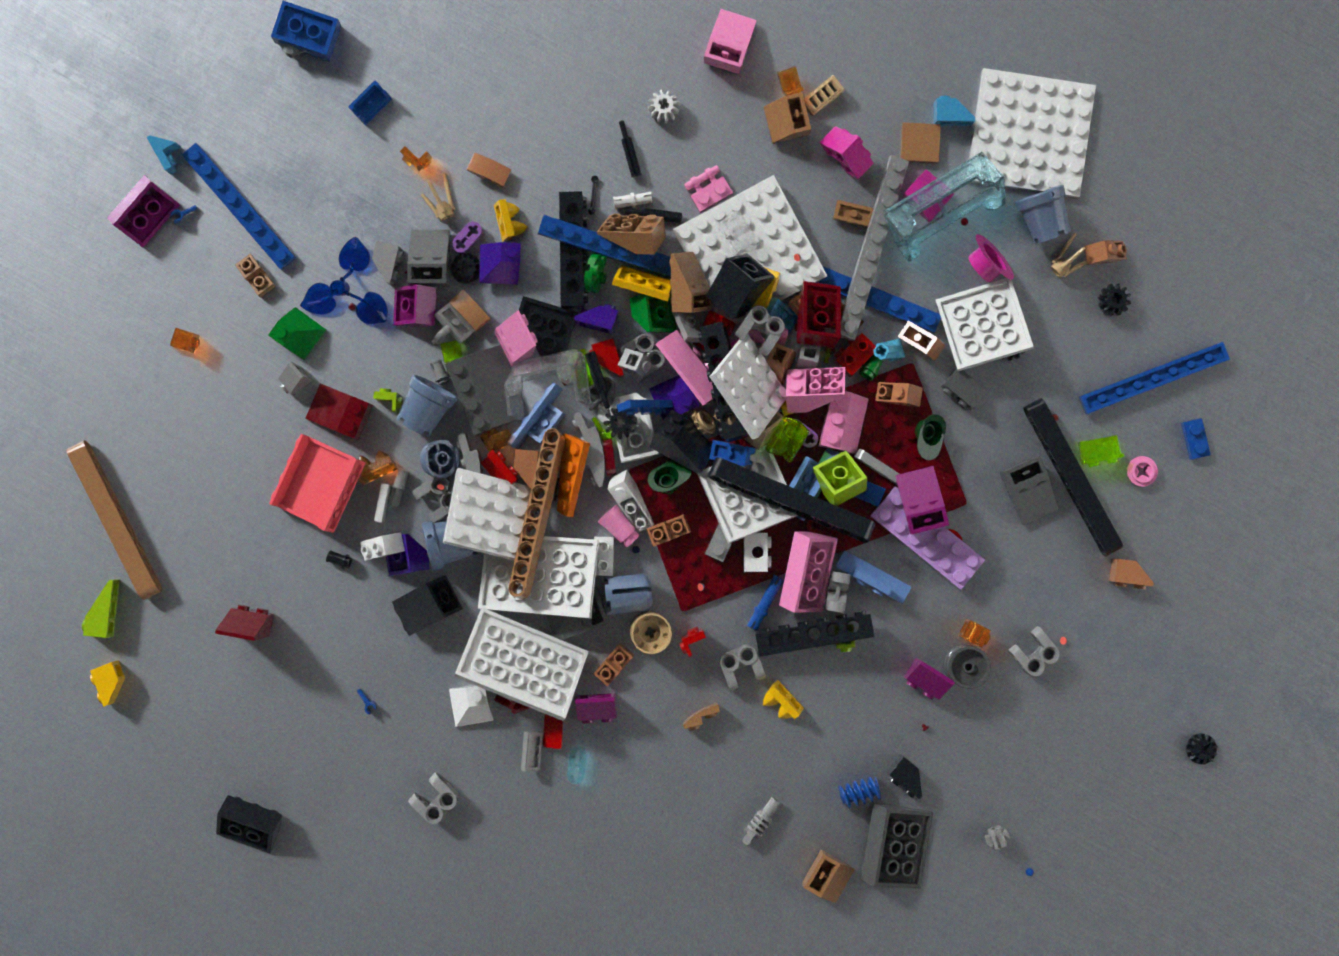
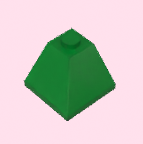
(653, 313)
(297, 332)

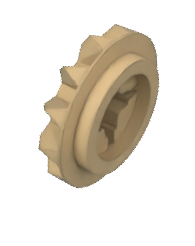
(703, 421)

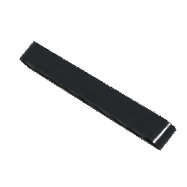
(1073, 477)
(791, 500)

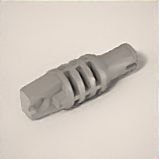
(760, 821)

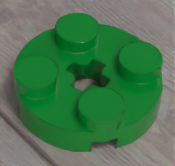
(595, 275)

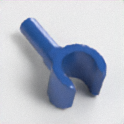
(180, 214)
(367, 702)

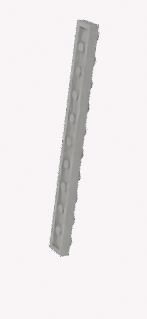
(872, 248)

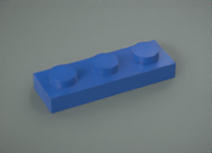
(645, 406)

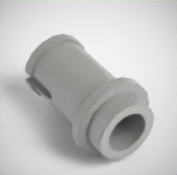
(440, 373)

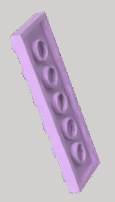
(936, 546)

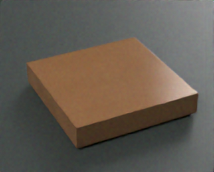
(920, 142)

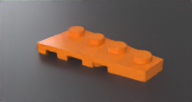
(571, 473)

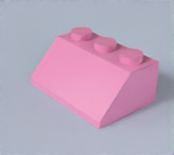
(844, 423)

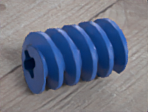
(859, 792)

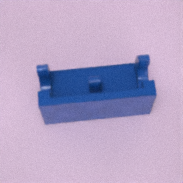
(370, 102)
(732, 452)

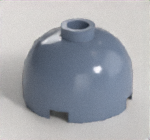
(439, 458)

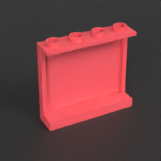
(317, 483)

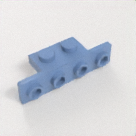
(540, 418)
(805, 478)
(870, 575)

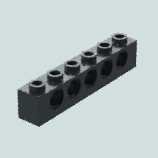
(570, 300)
(708, 335)
(766, 647)

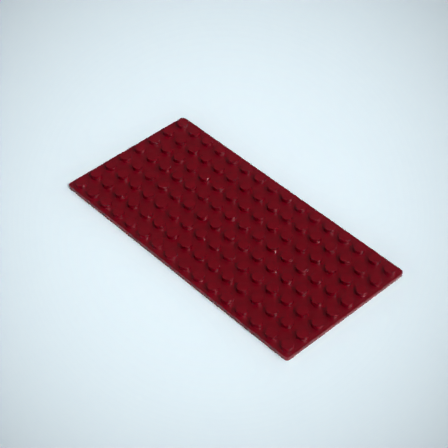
(885, 434)

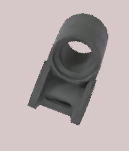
(596, 395)

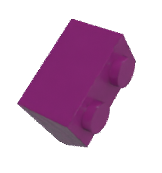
(414, 306)
(928, 679)
(596, 707)

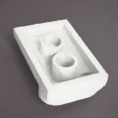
(638, 444)

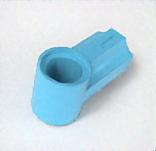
(890, 350)

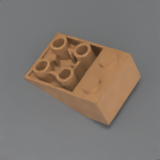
(634, 232)
(688, 284)

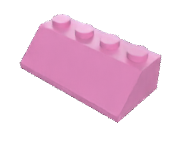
(687, 364)
(808, 572)

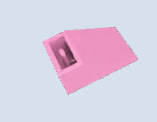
(729, 41)
(516, 338)
(813, 388)

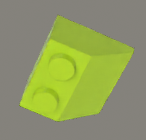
(840, 478)

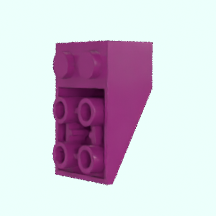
(922, 500)

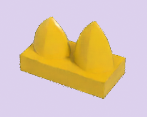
(504, 212)
(779, 694)

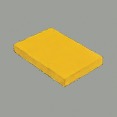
(642, 282)

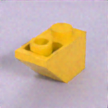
(108, 681)

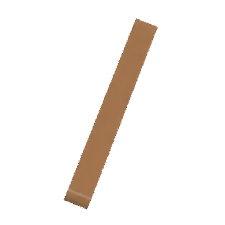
(114, 520)
(540, 522)

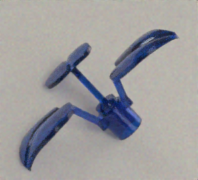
(320, 296)

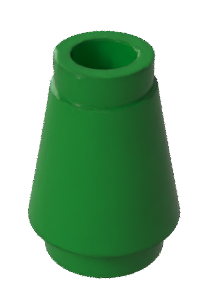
(870, 368)

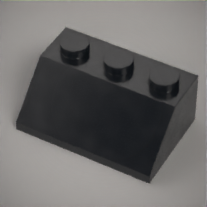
(248, 823)

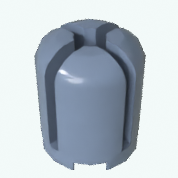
(628, 594)

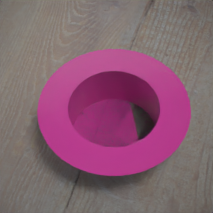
(989, 261)

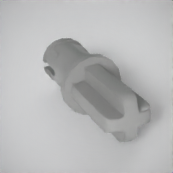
(398, 488)

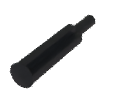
(629, 151)
(669, 216)
(597, 376)

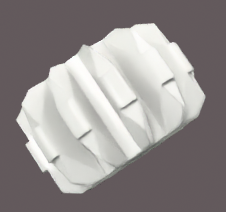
(655, 106)

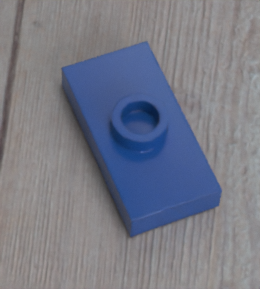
(872, 494)

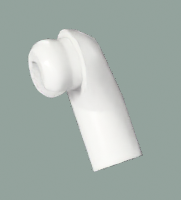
(601, 412)

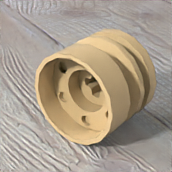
(660, 637)

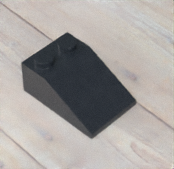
(682, 442)

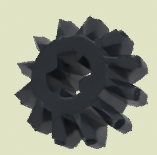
(1112, 292)
(614, 427)

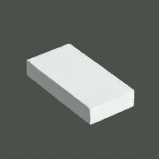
(382, 504)

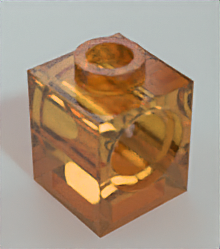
(974, 633)

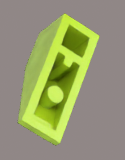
(102, 614)

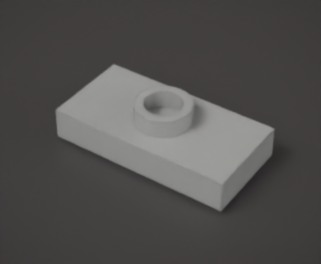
(687, 326)
(531, 751)

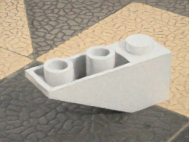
(630, 500)

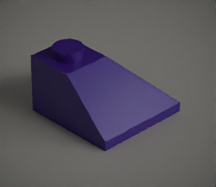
(499, 263)
(599, 319)
(677, 391)
(411, 560)

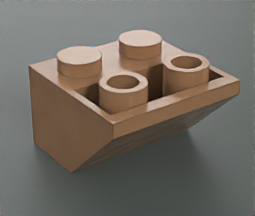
(787, 118)
(827, 876)

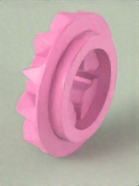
(1150, 471)

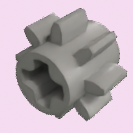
(997, 837)

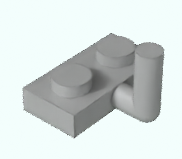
(453, 324)

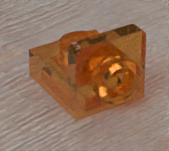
(185, 340)

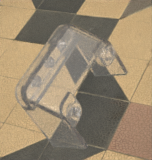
(567, 365)

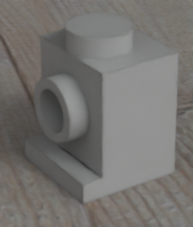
(638, 364)

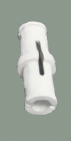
(633, 200)

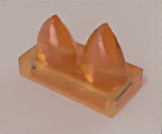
(382, 466)

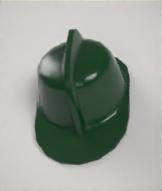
(930, 436)
(668, 477)

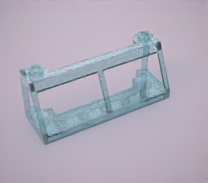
(900, 215)

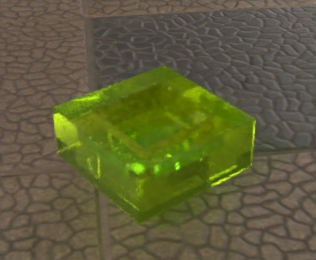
(451, 351)

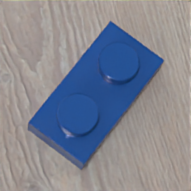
(1195, 439)

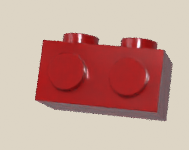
(855, 354)

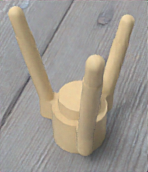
(444, 210)
(1061, 267)

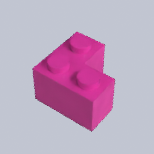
(848, 151)

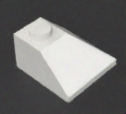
(471, 705)

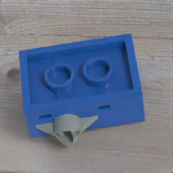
(305, 31)

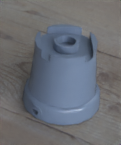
(1045, 214)
(425, 405)
(440, 553)

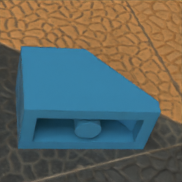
(951, 112)

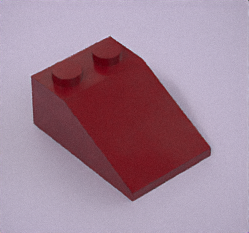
(819, 315)
(339, 411)
(246, 623)

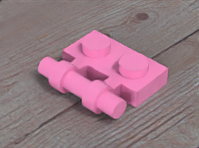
(712, 193)

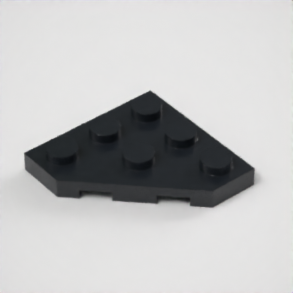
(550, 324)

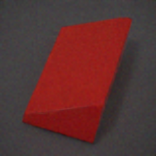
(553, 732)

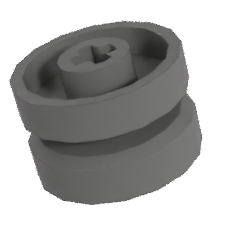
(978, 665)

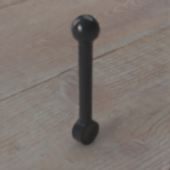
(594, 180)

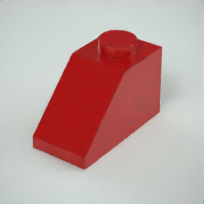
(608, 356)

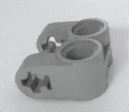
(762, 326)
(635, 345)
(430, 486)
(837, 592)
(1038, 656)
(739, 663)
(438, 803)

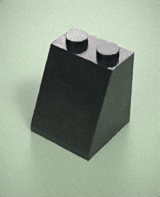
(739, 285)
(426, 605)

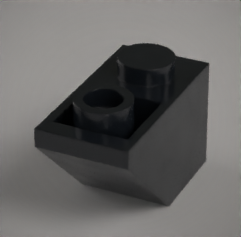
(907, 775)

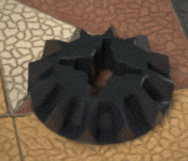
(473, 272)
(1193, 749)

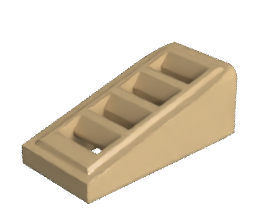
(819, 90)

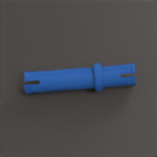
(765, 603)

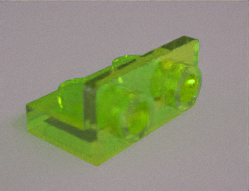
(787, 438)
(1100, 450)

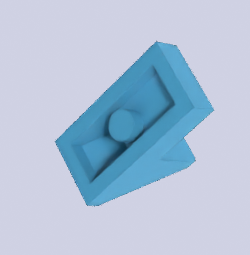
(163, 150)
(779, 309)

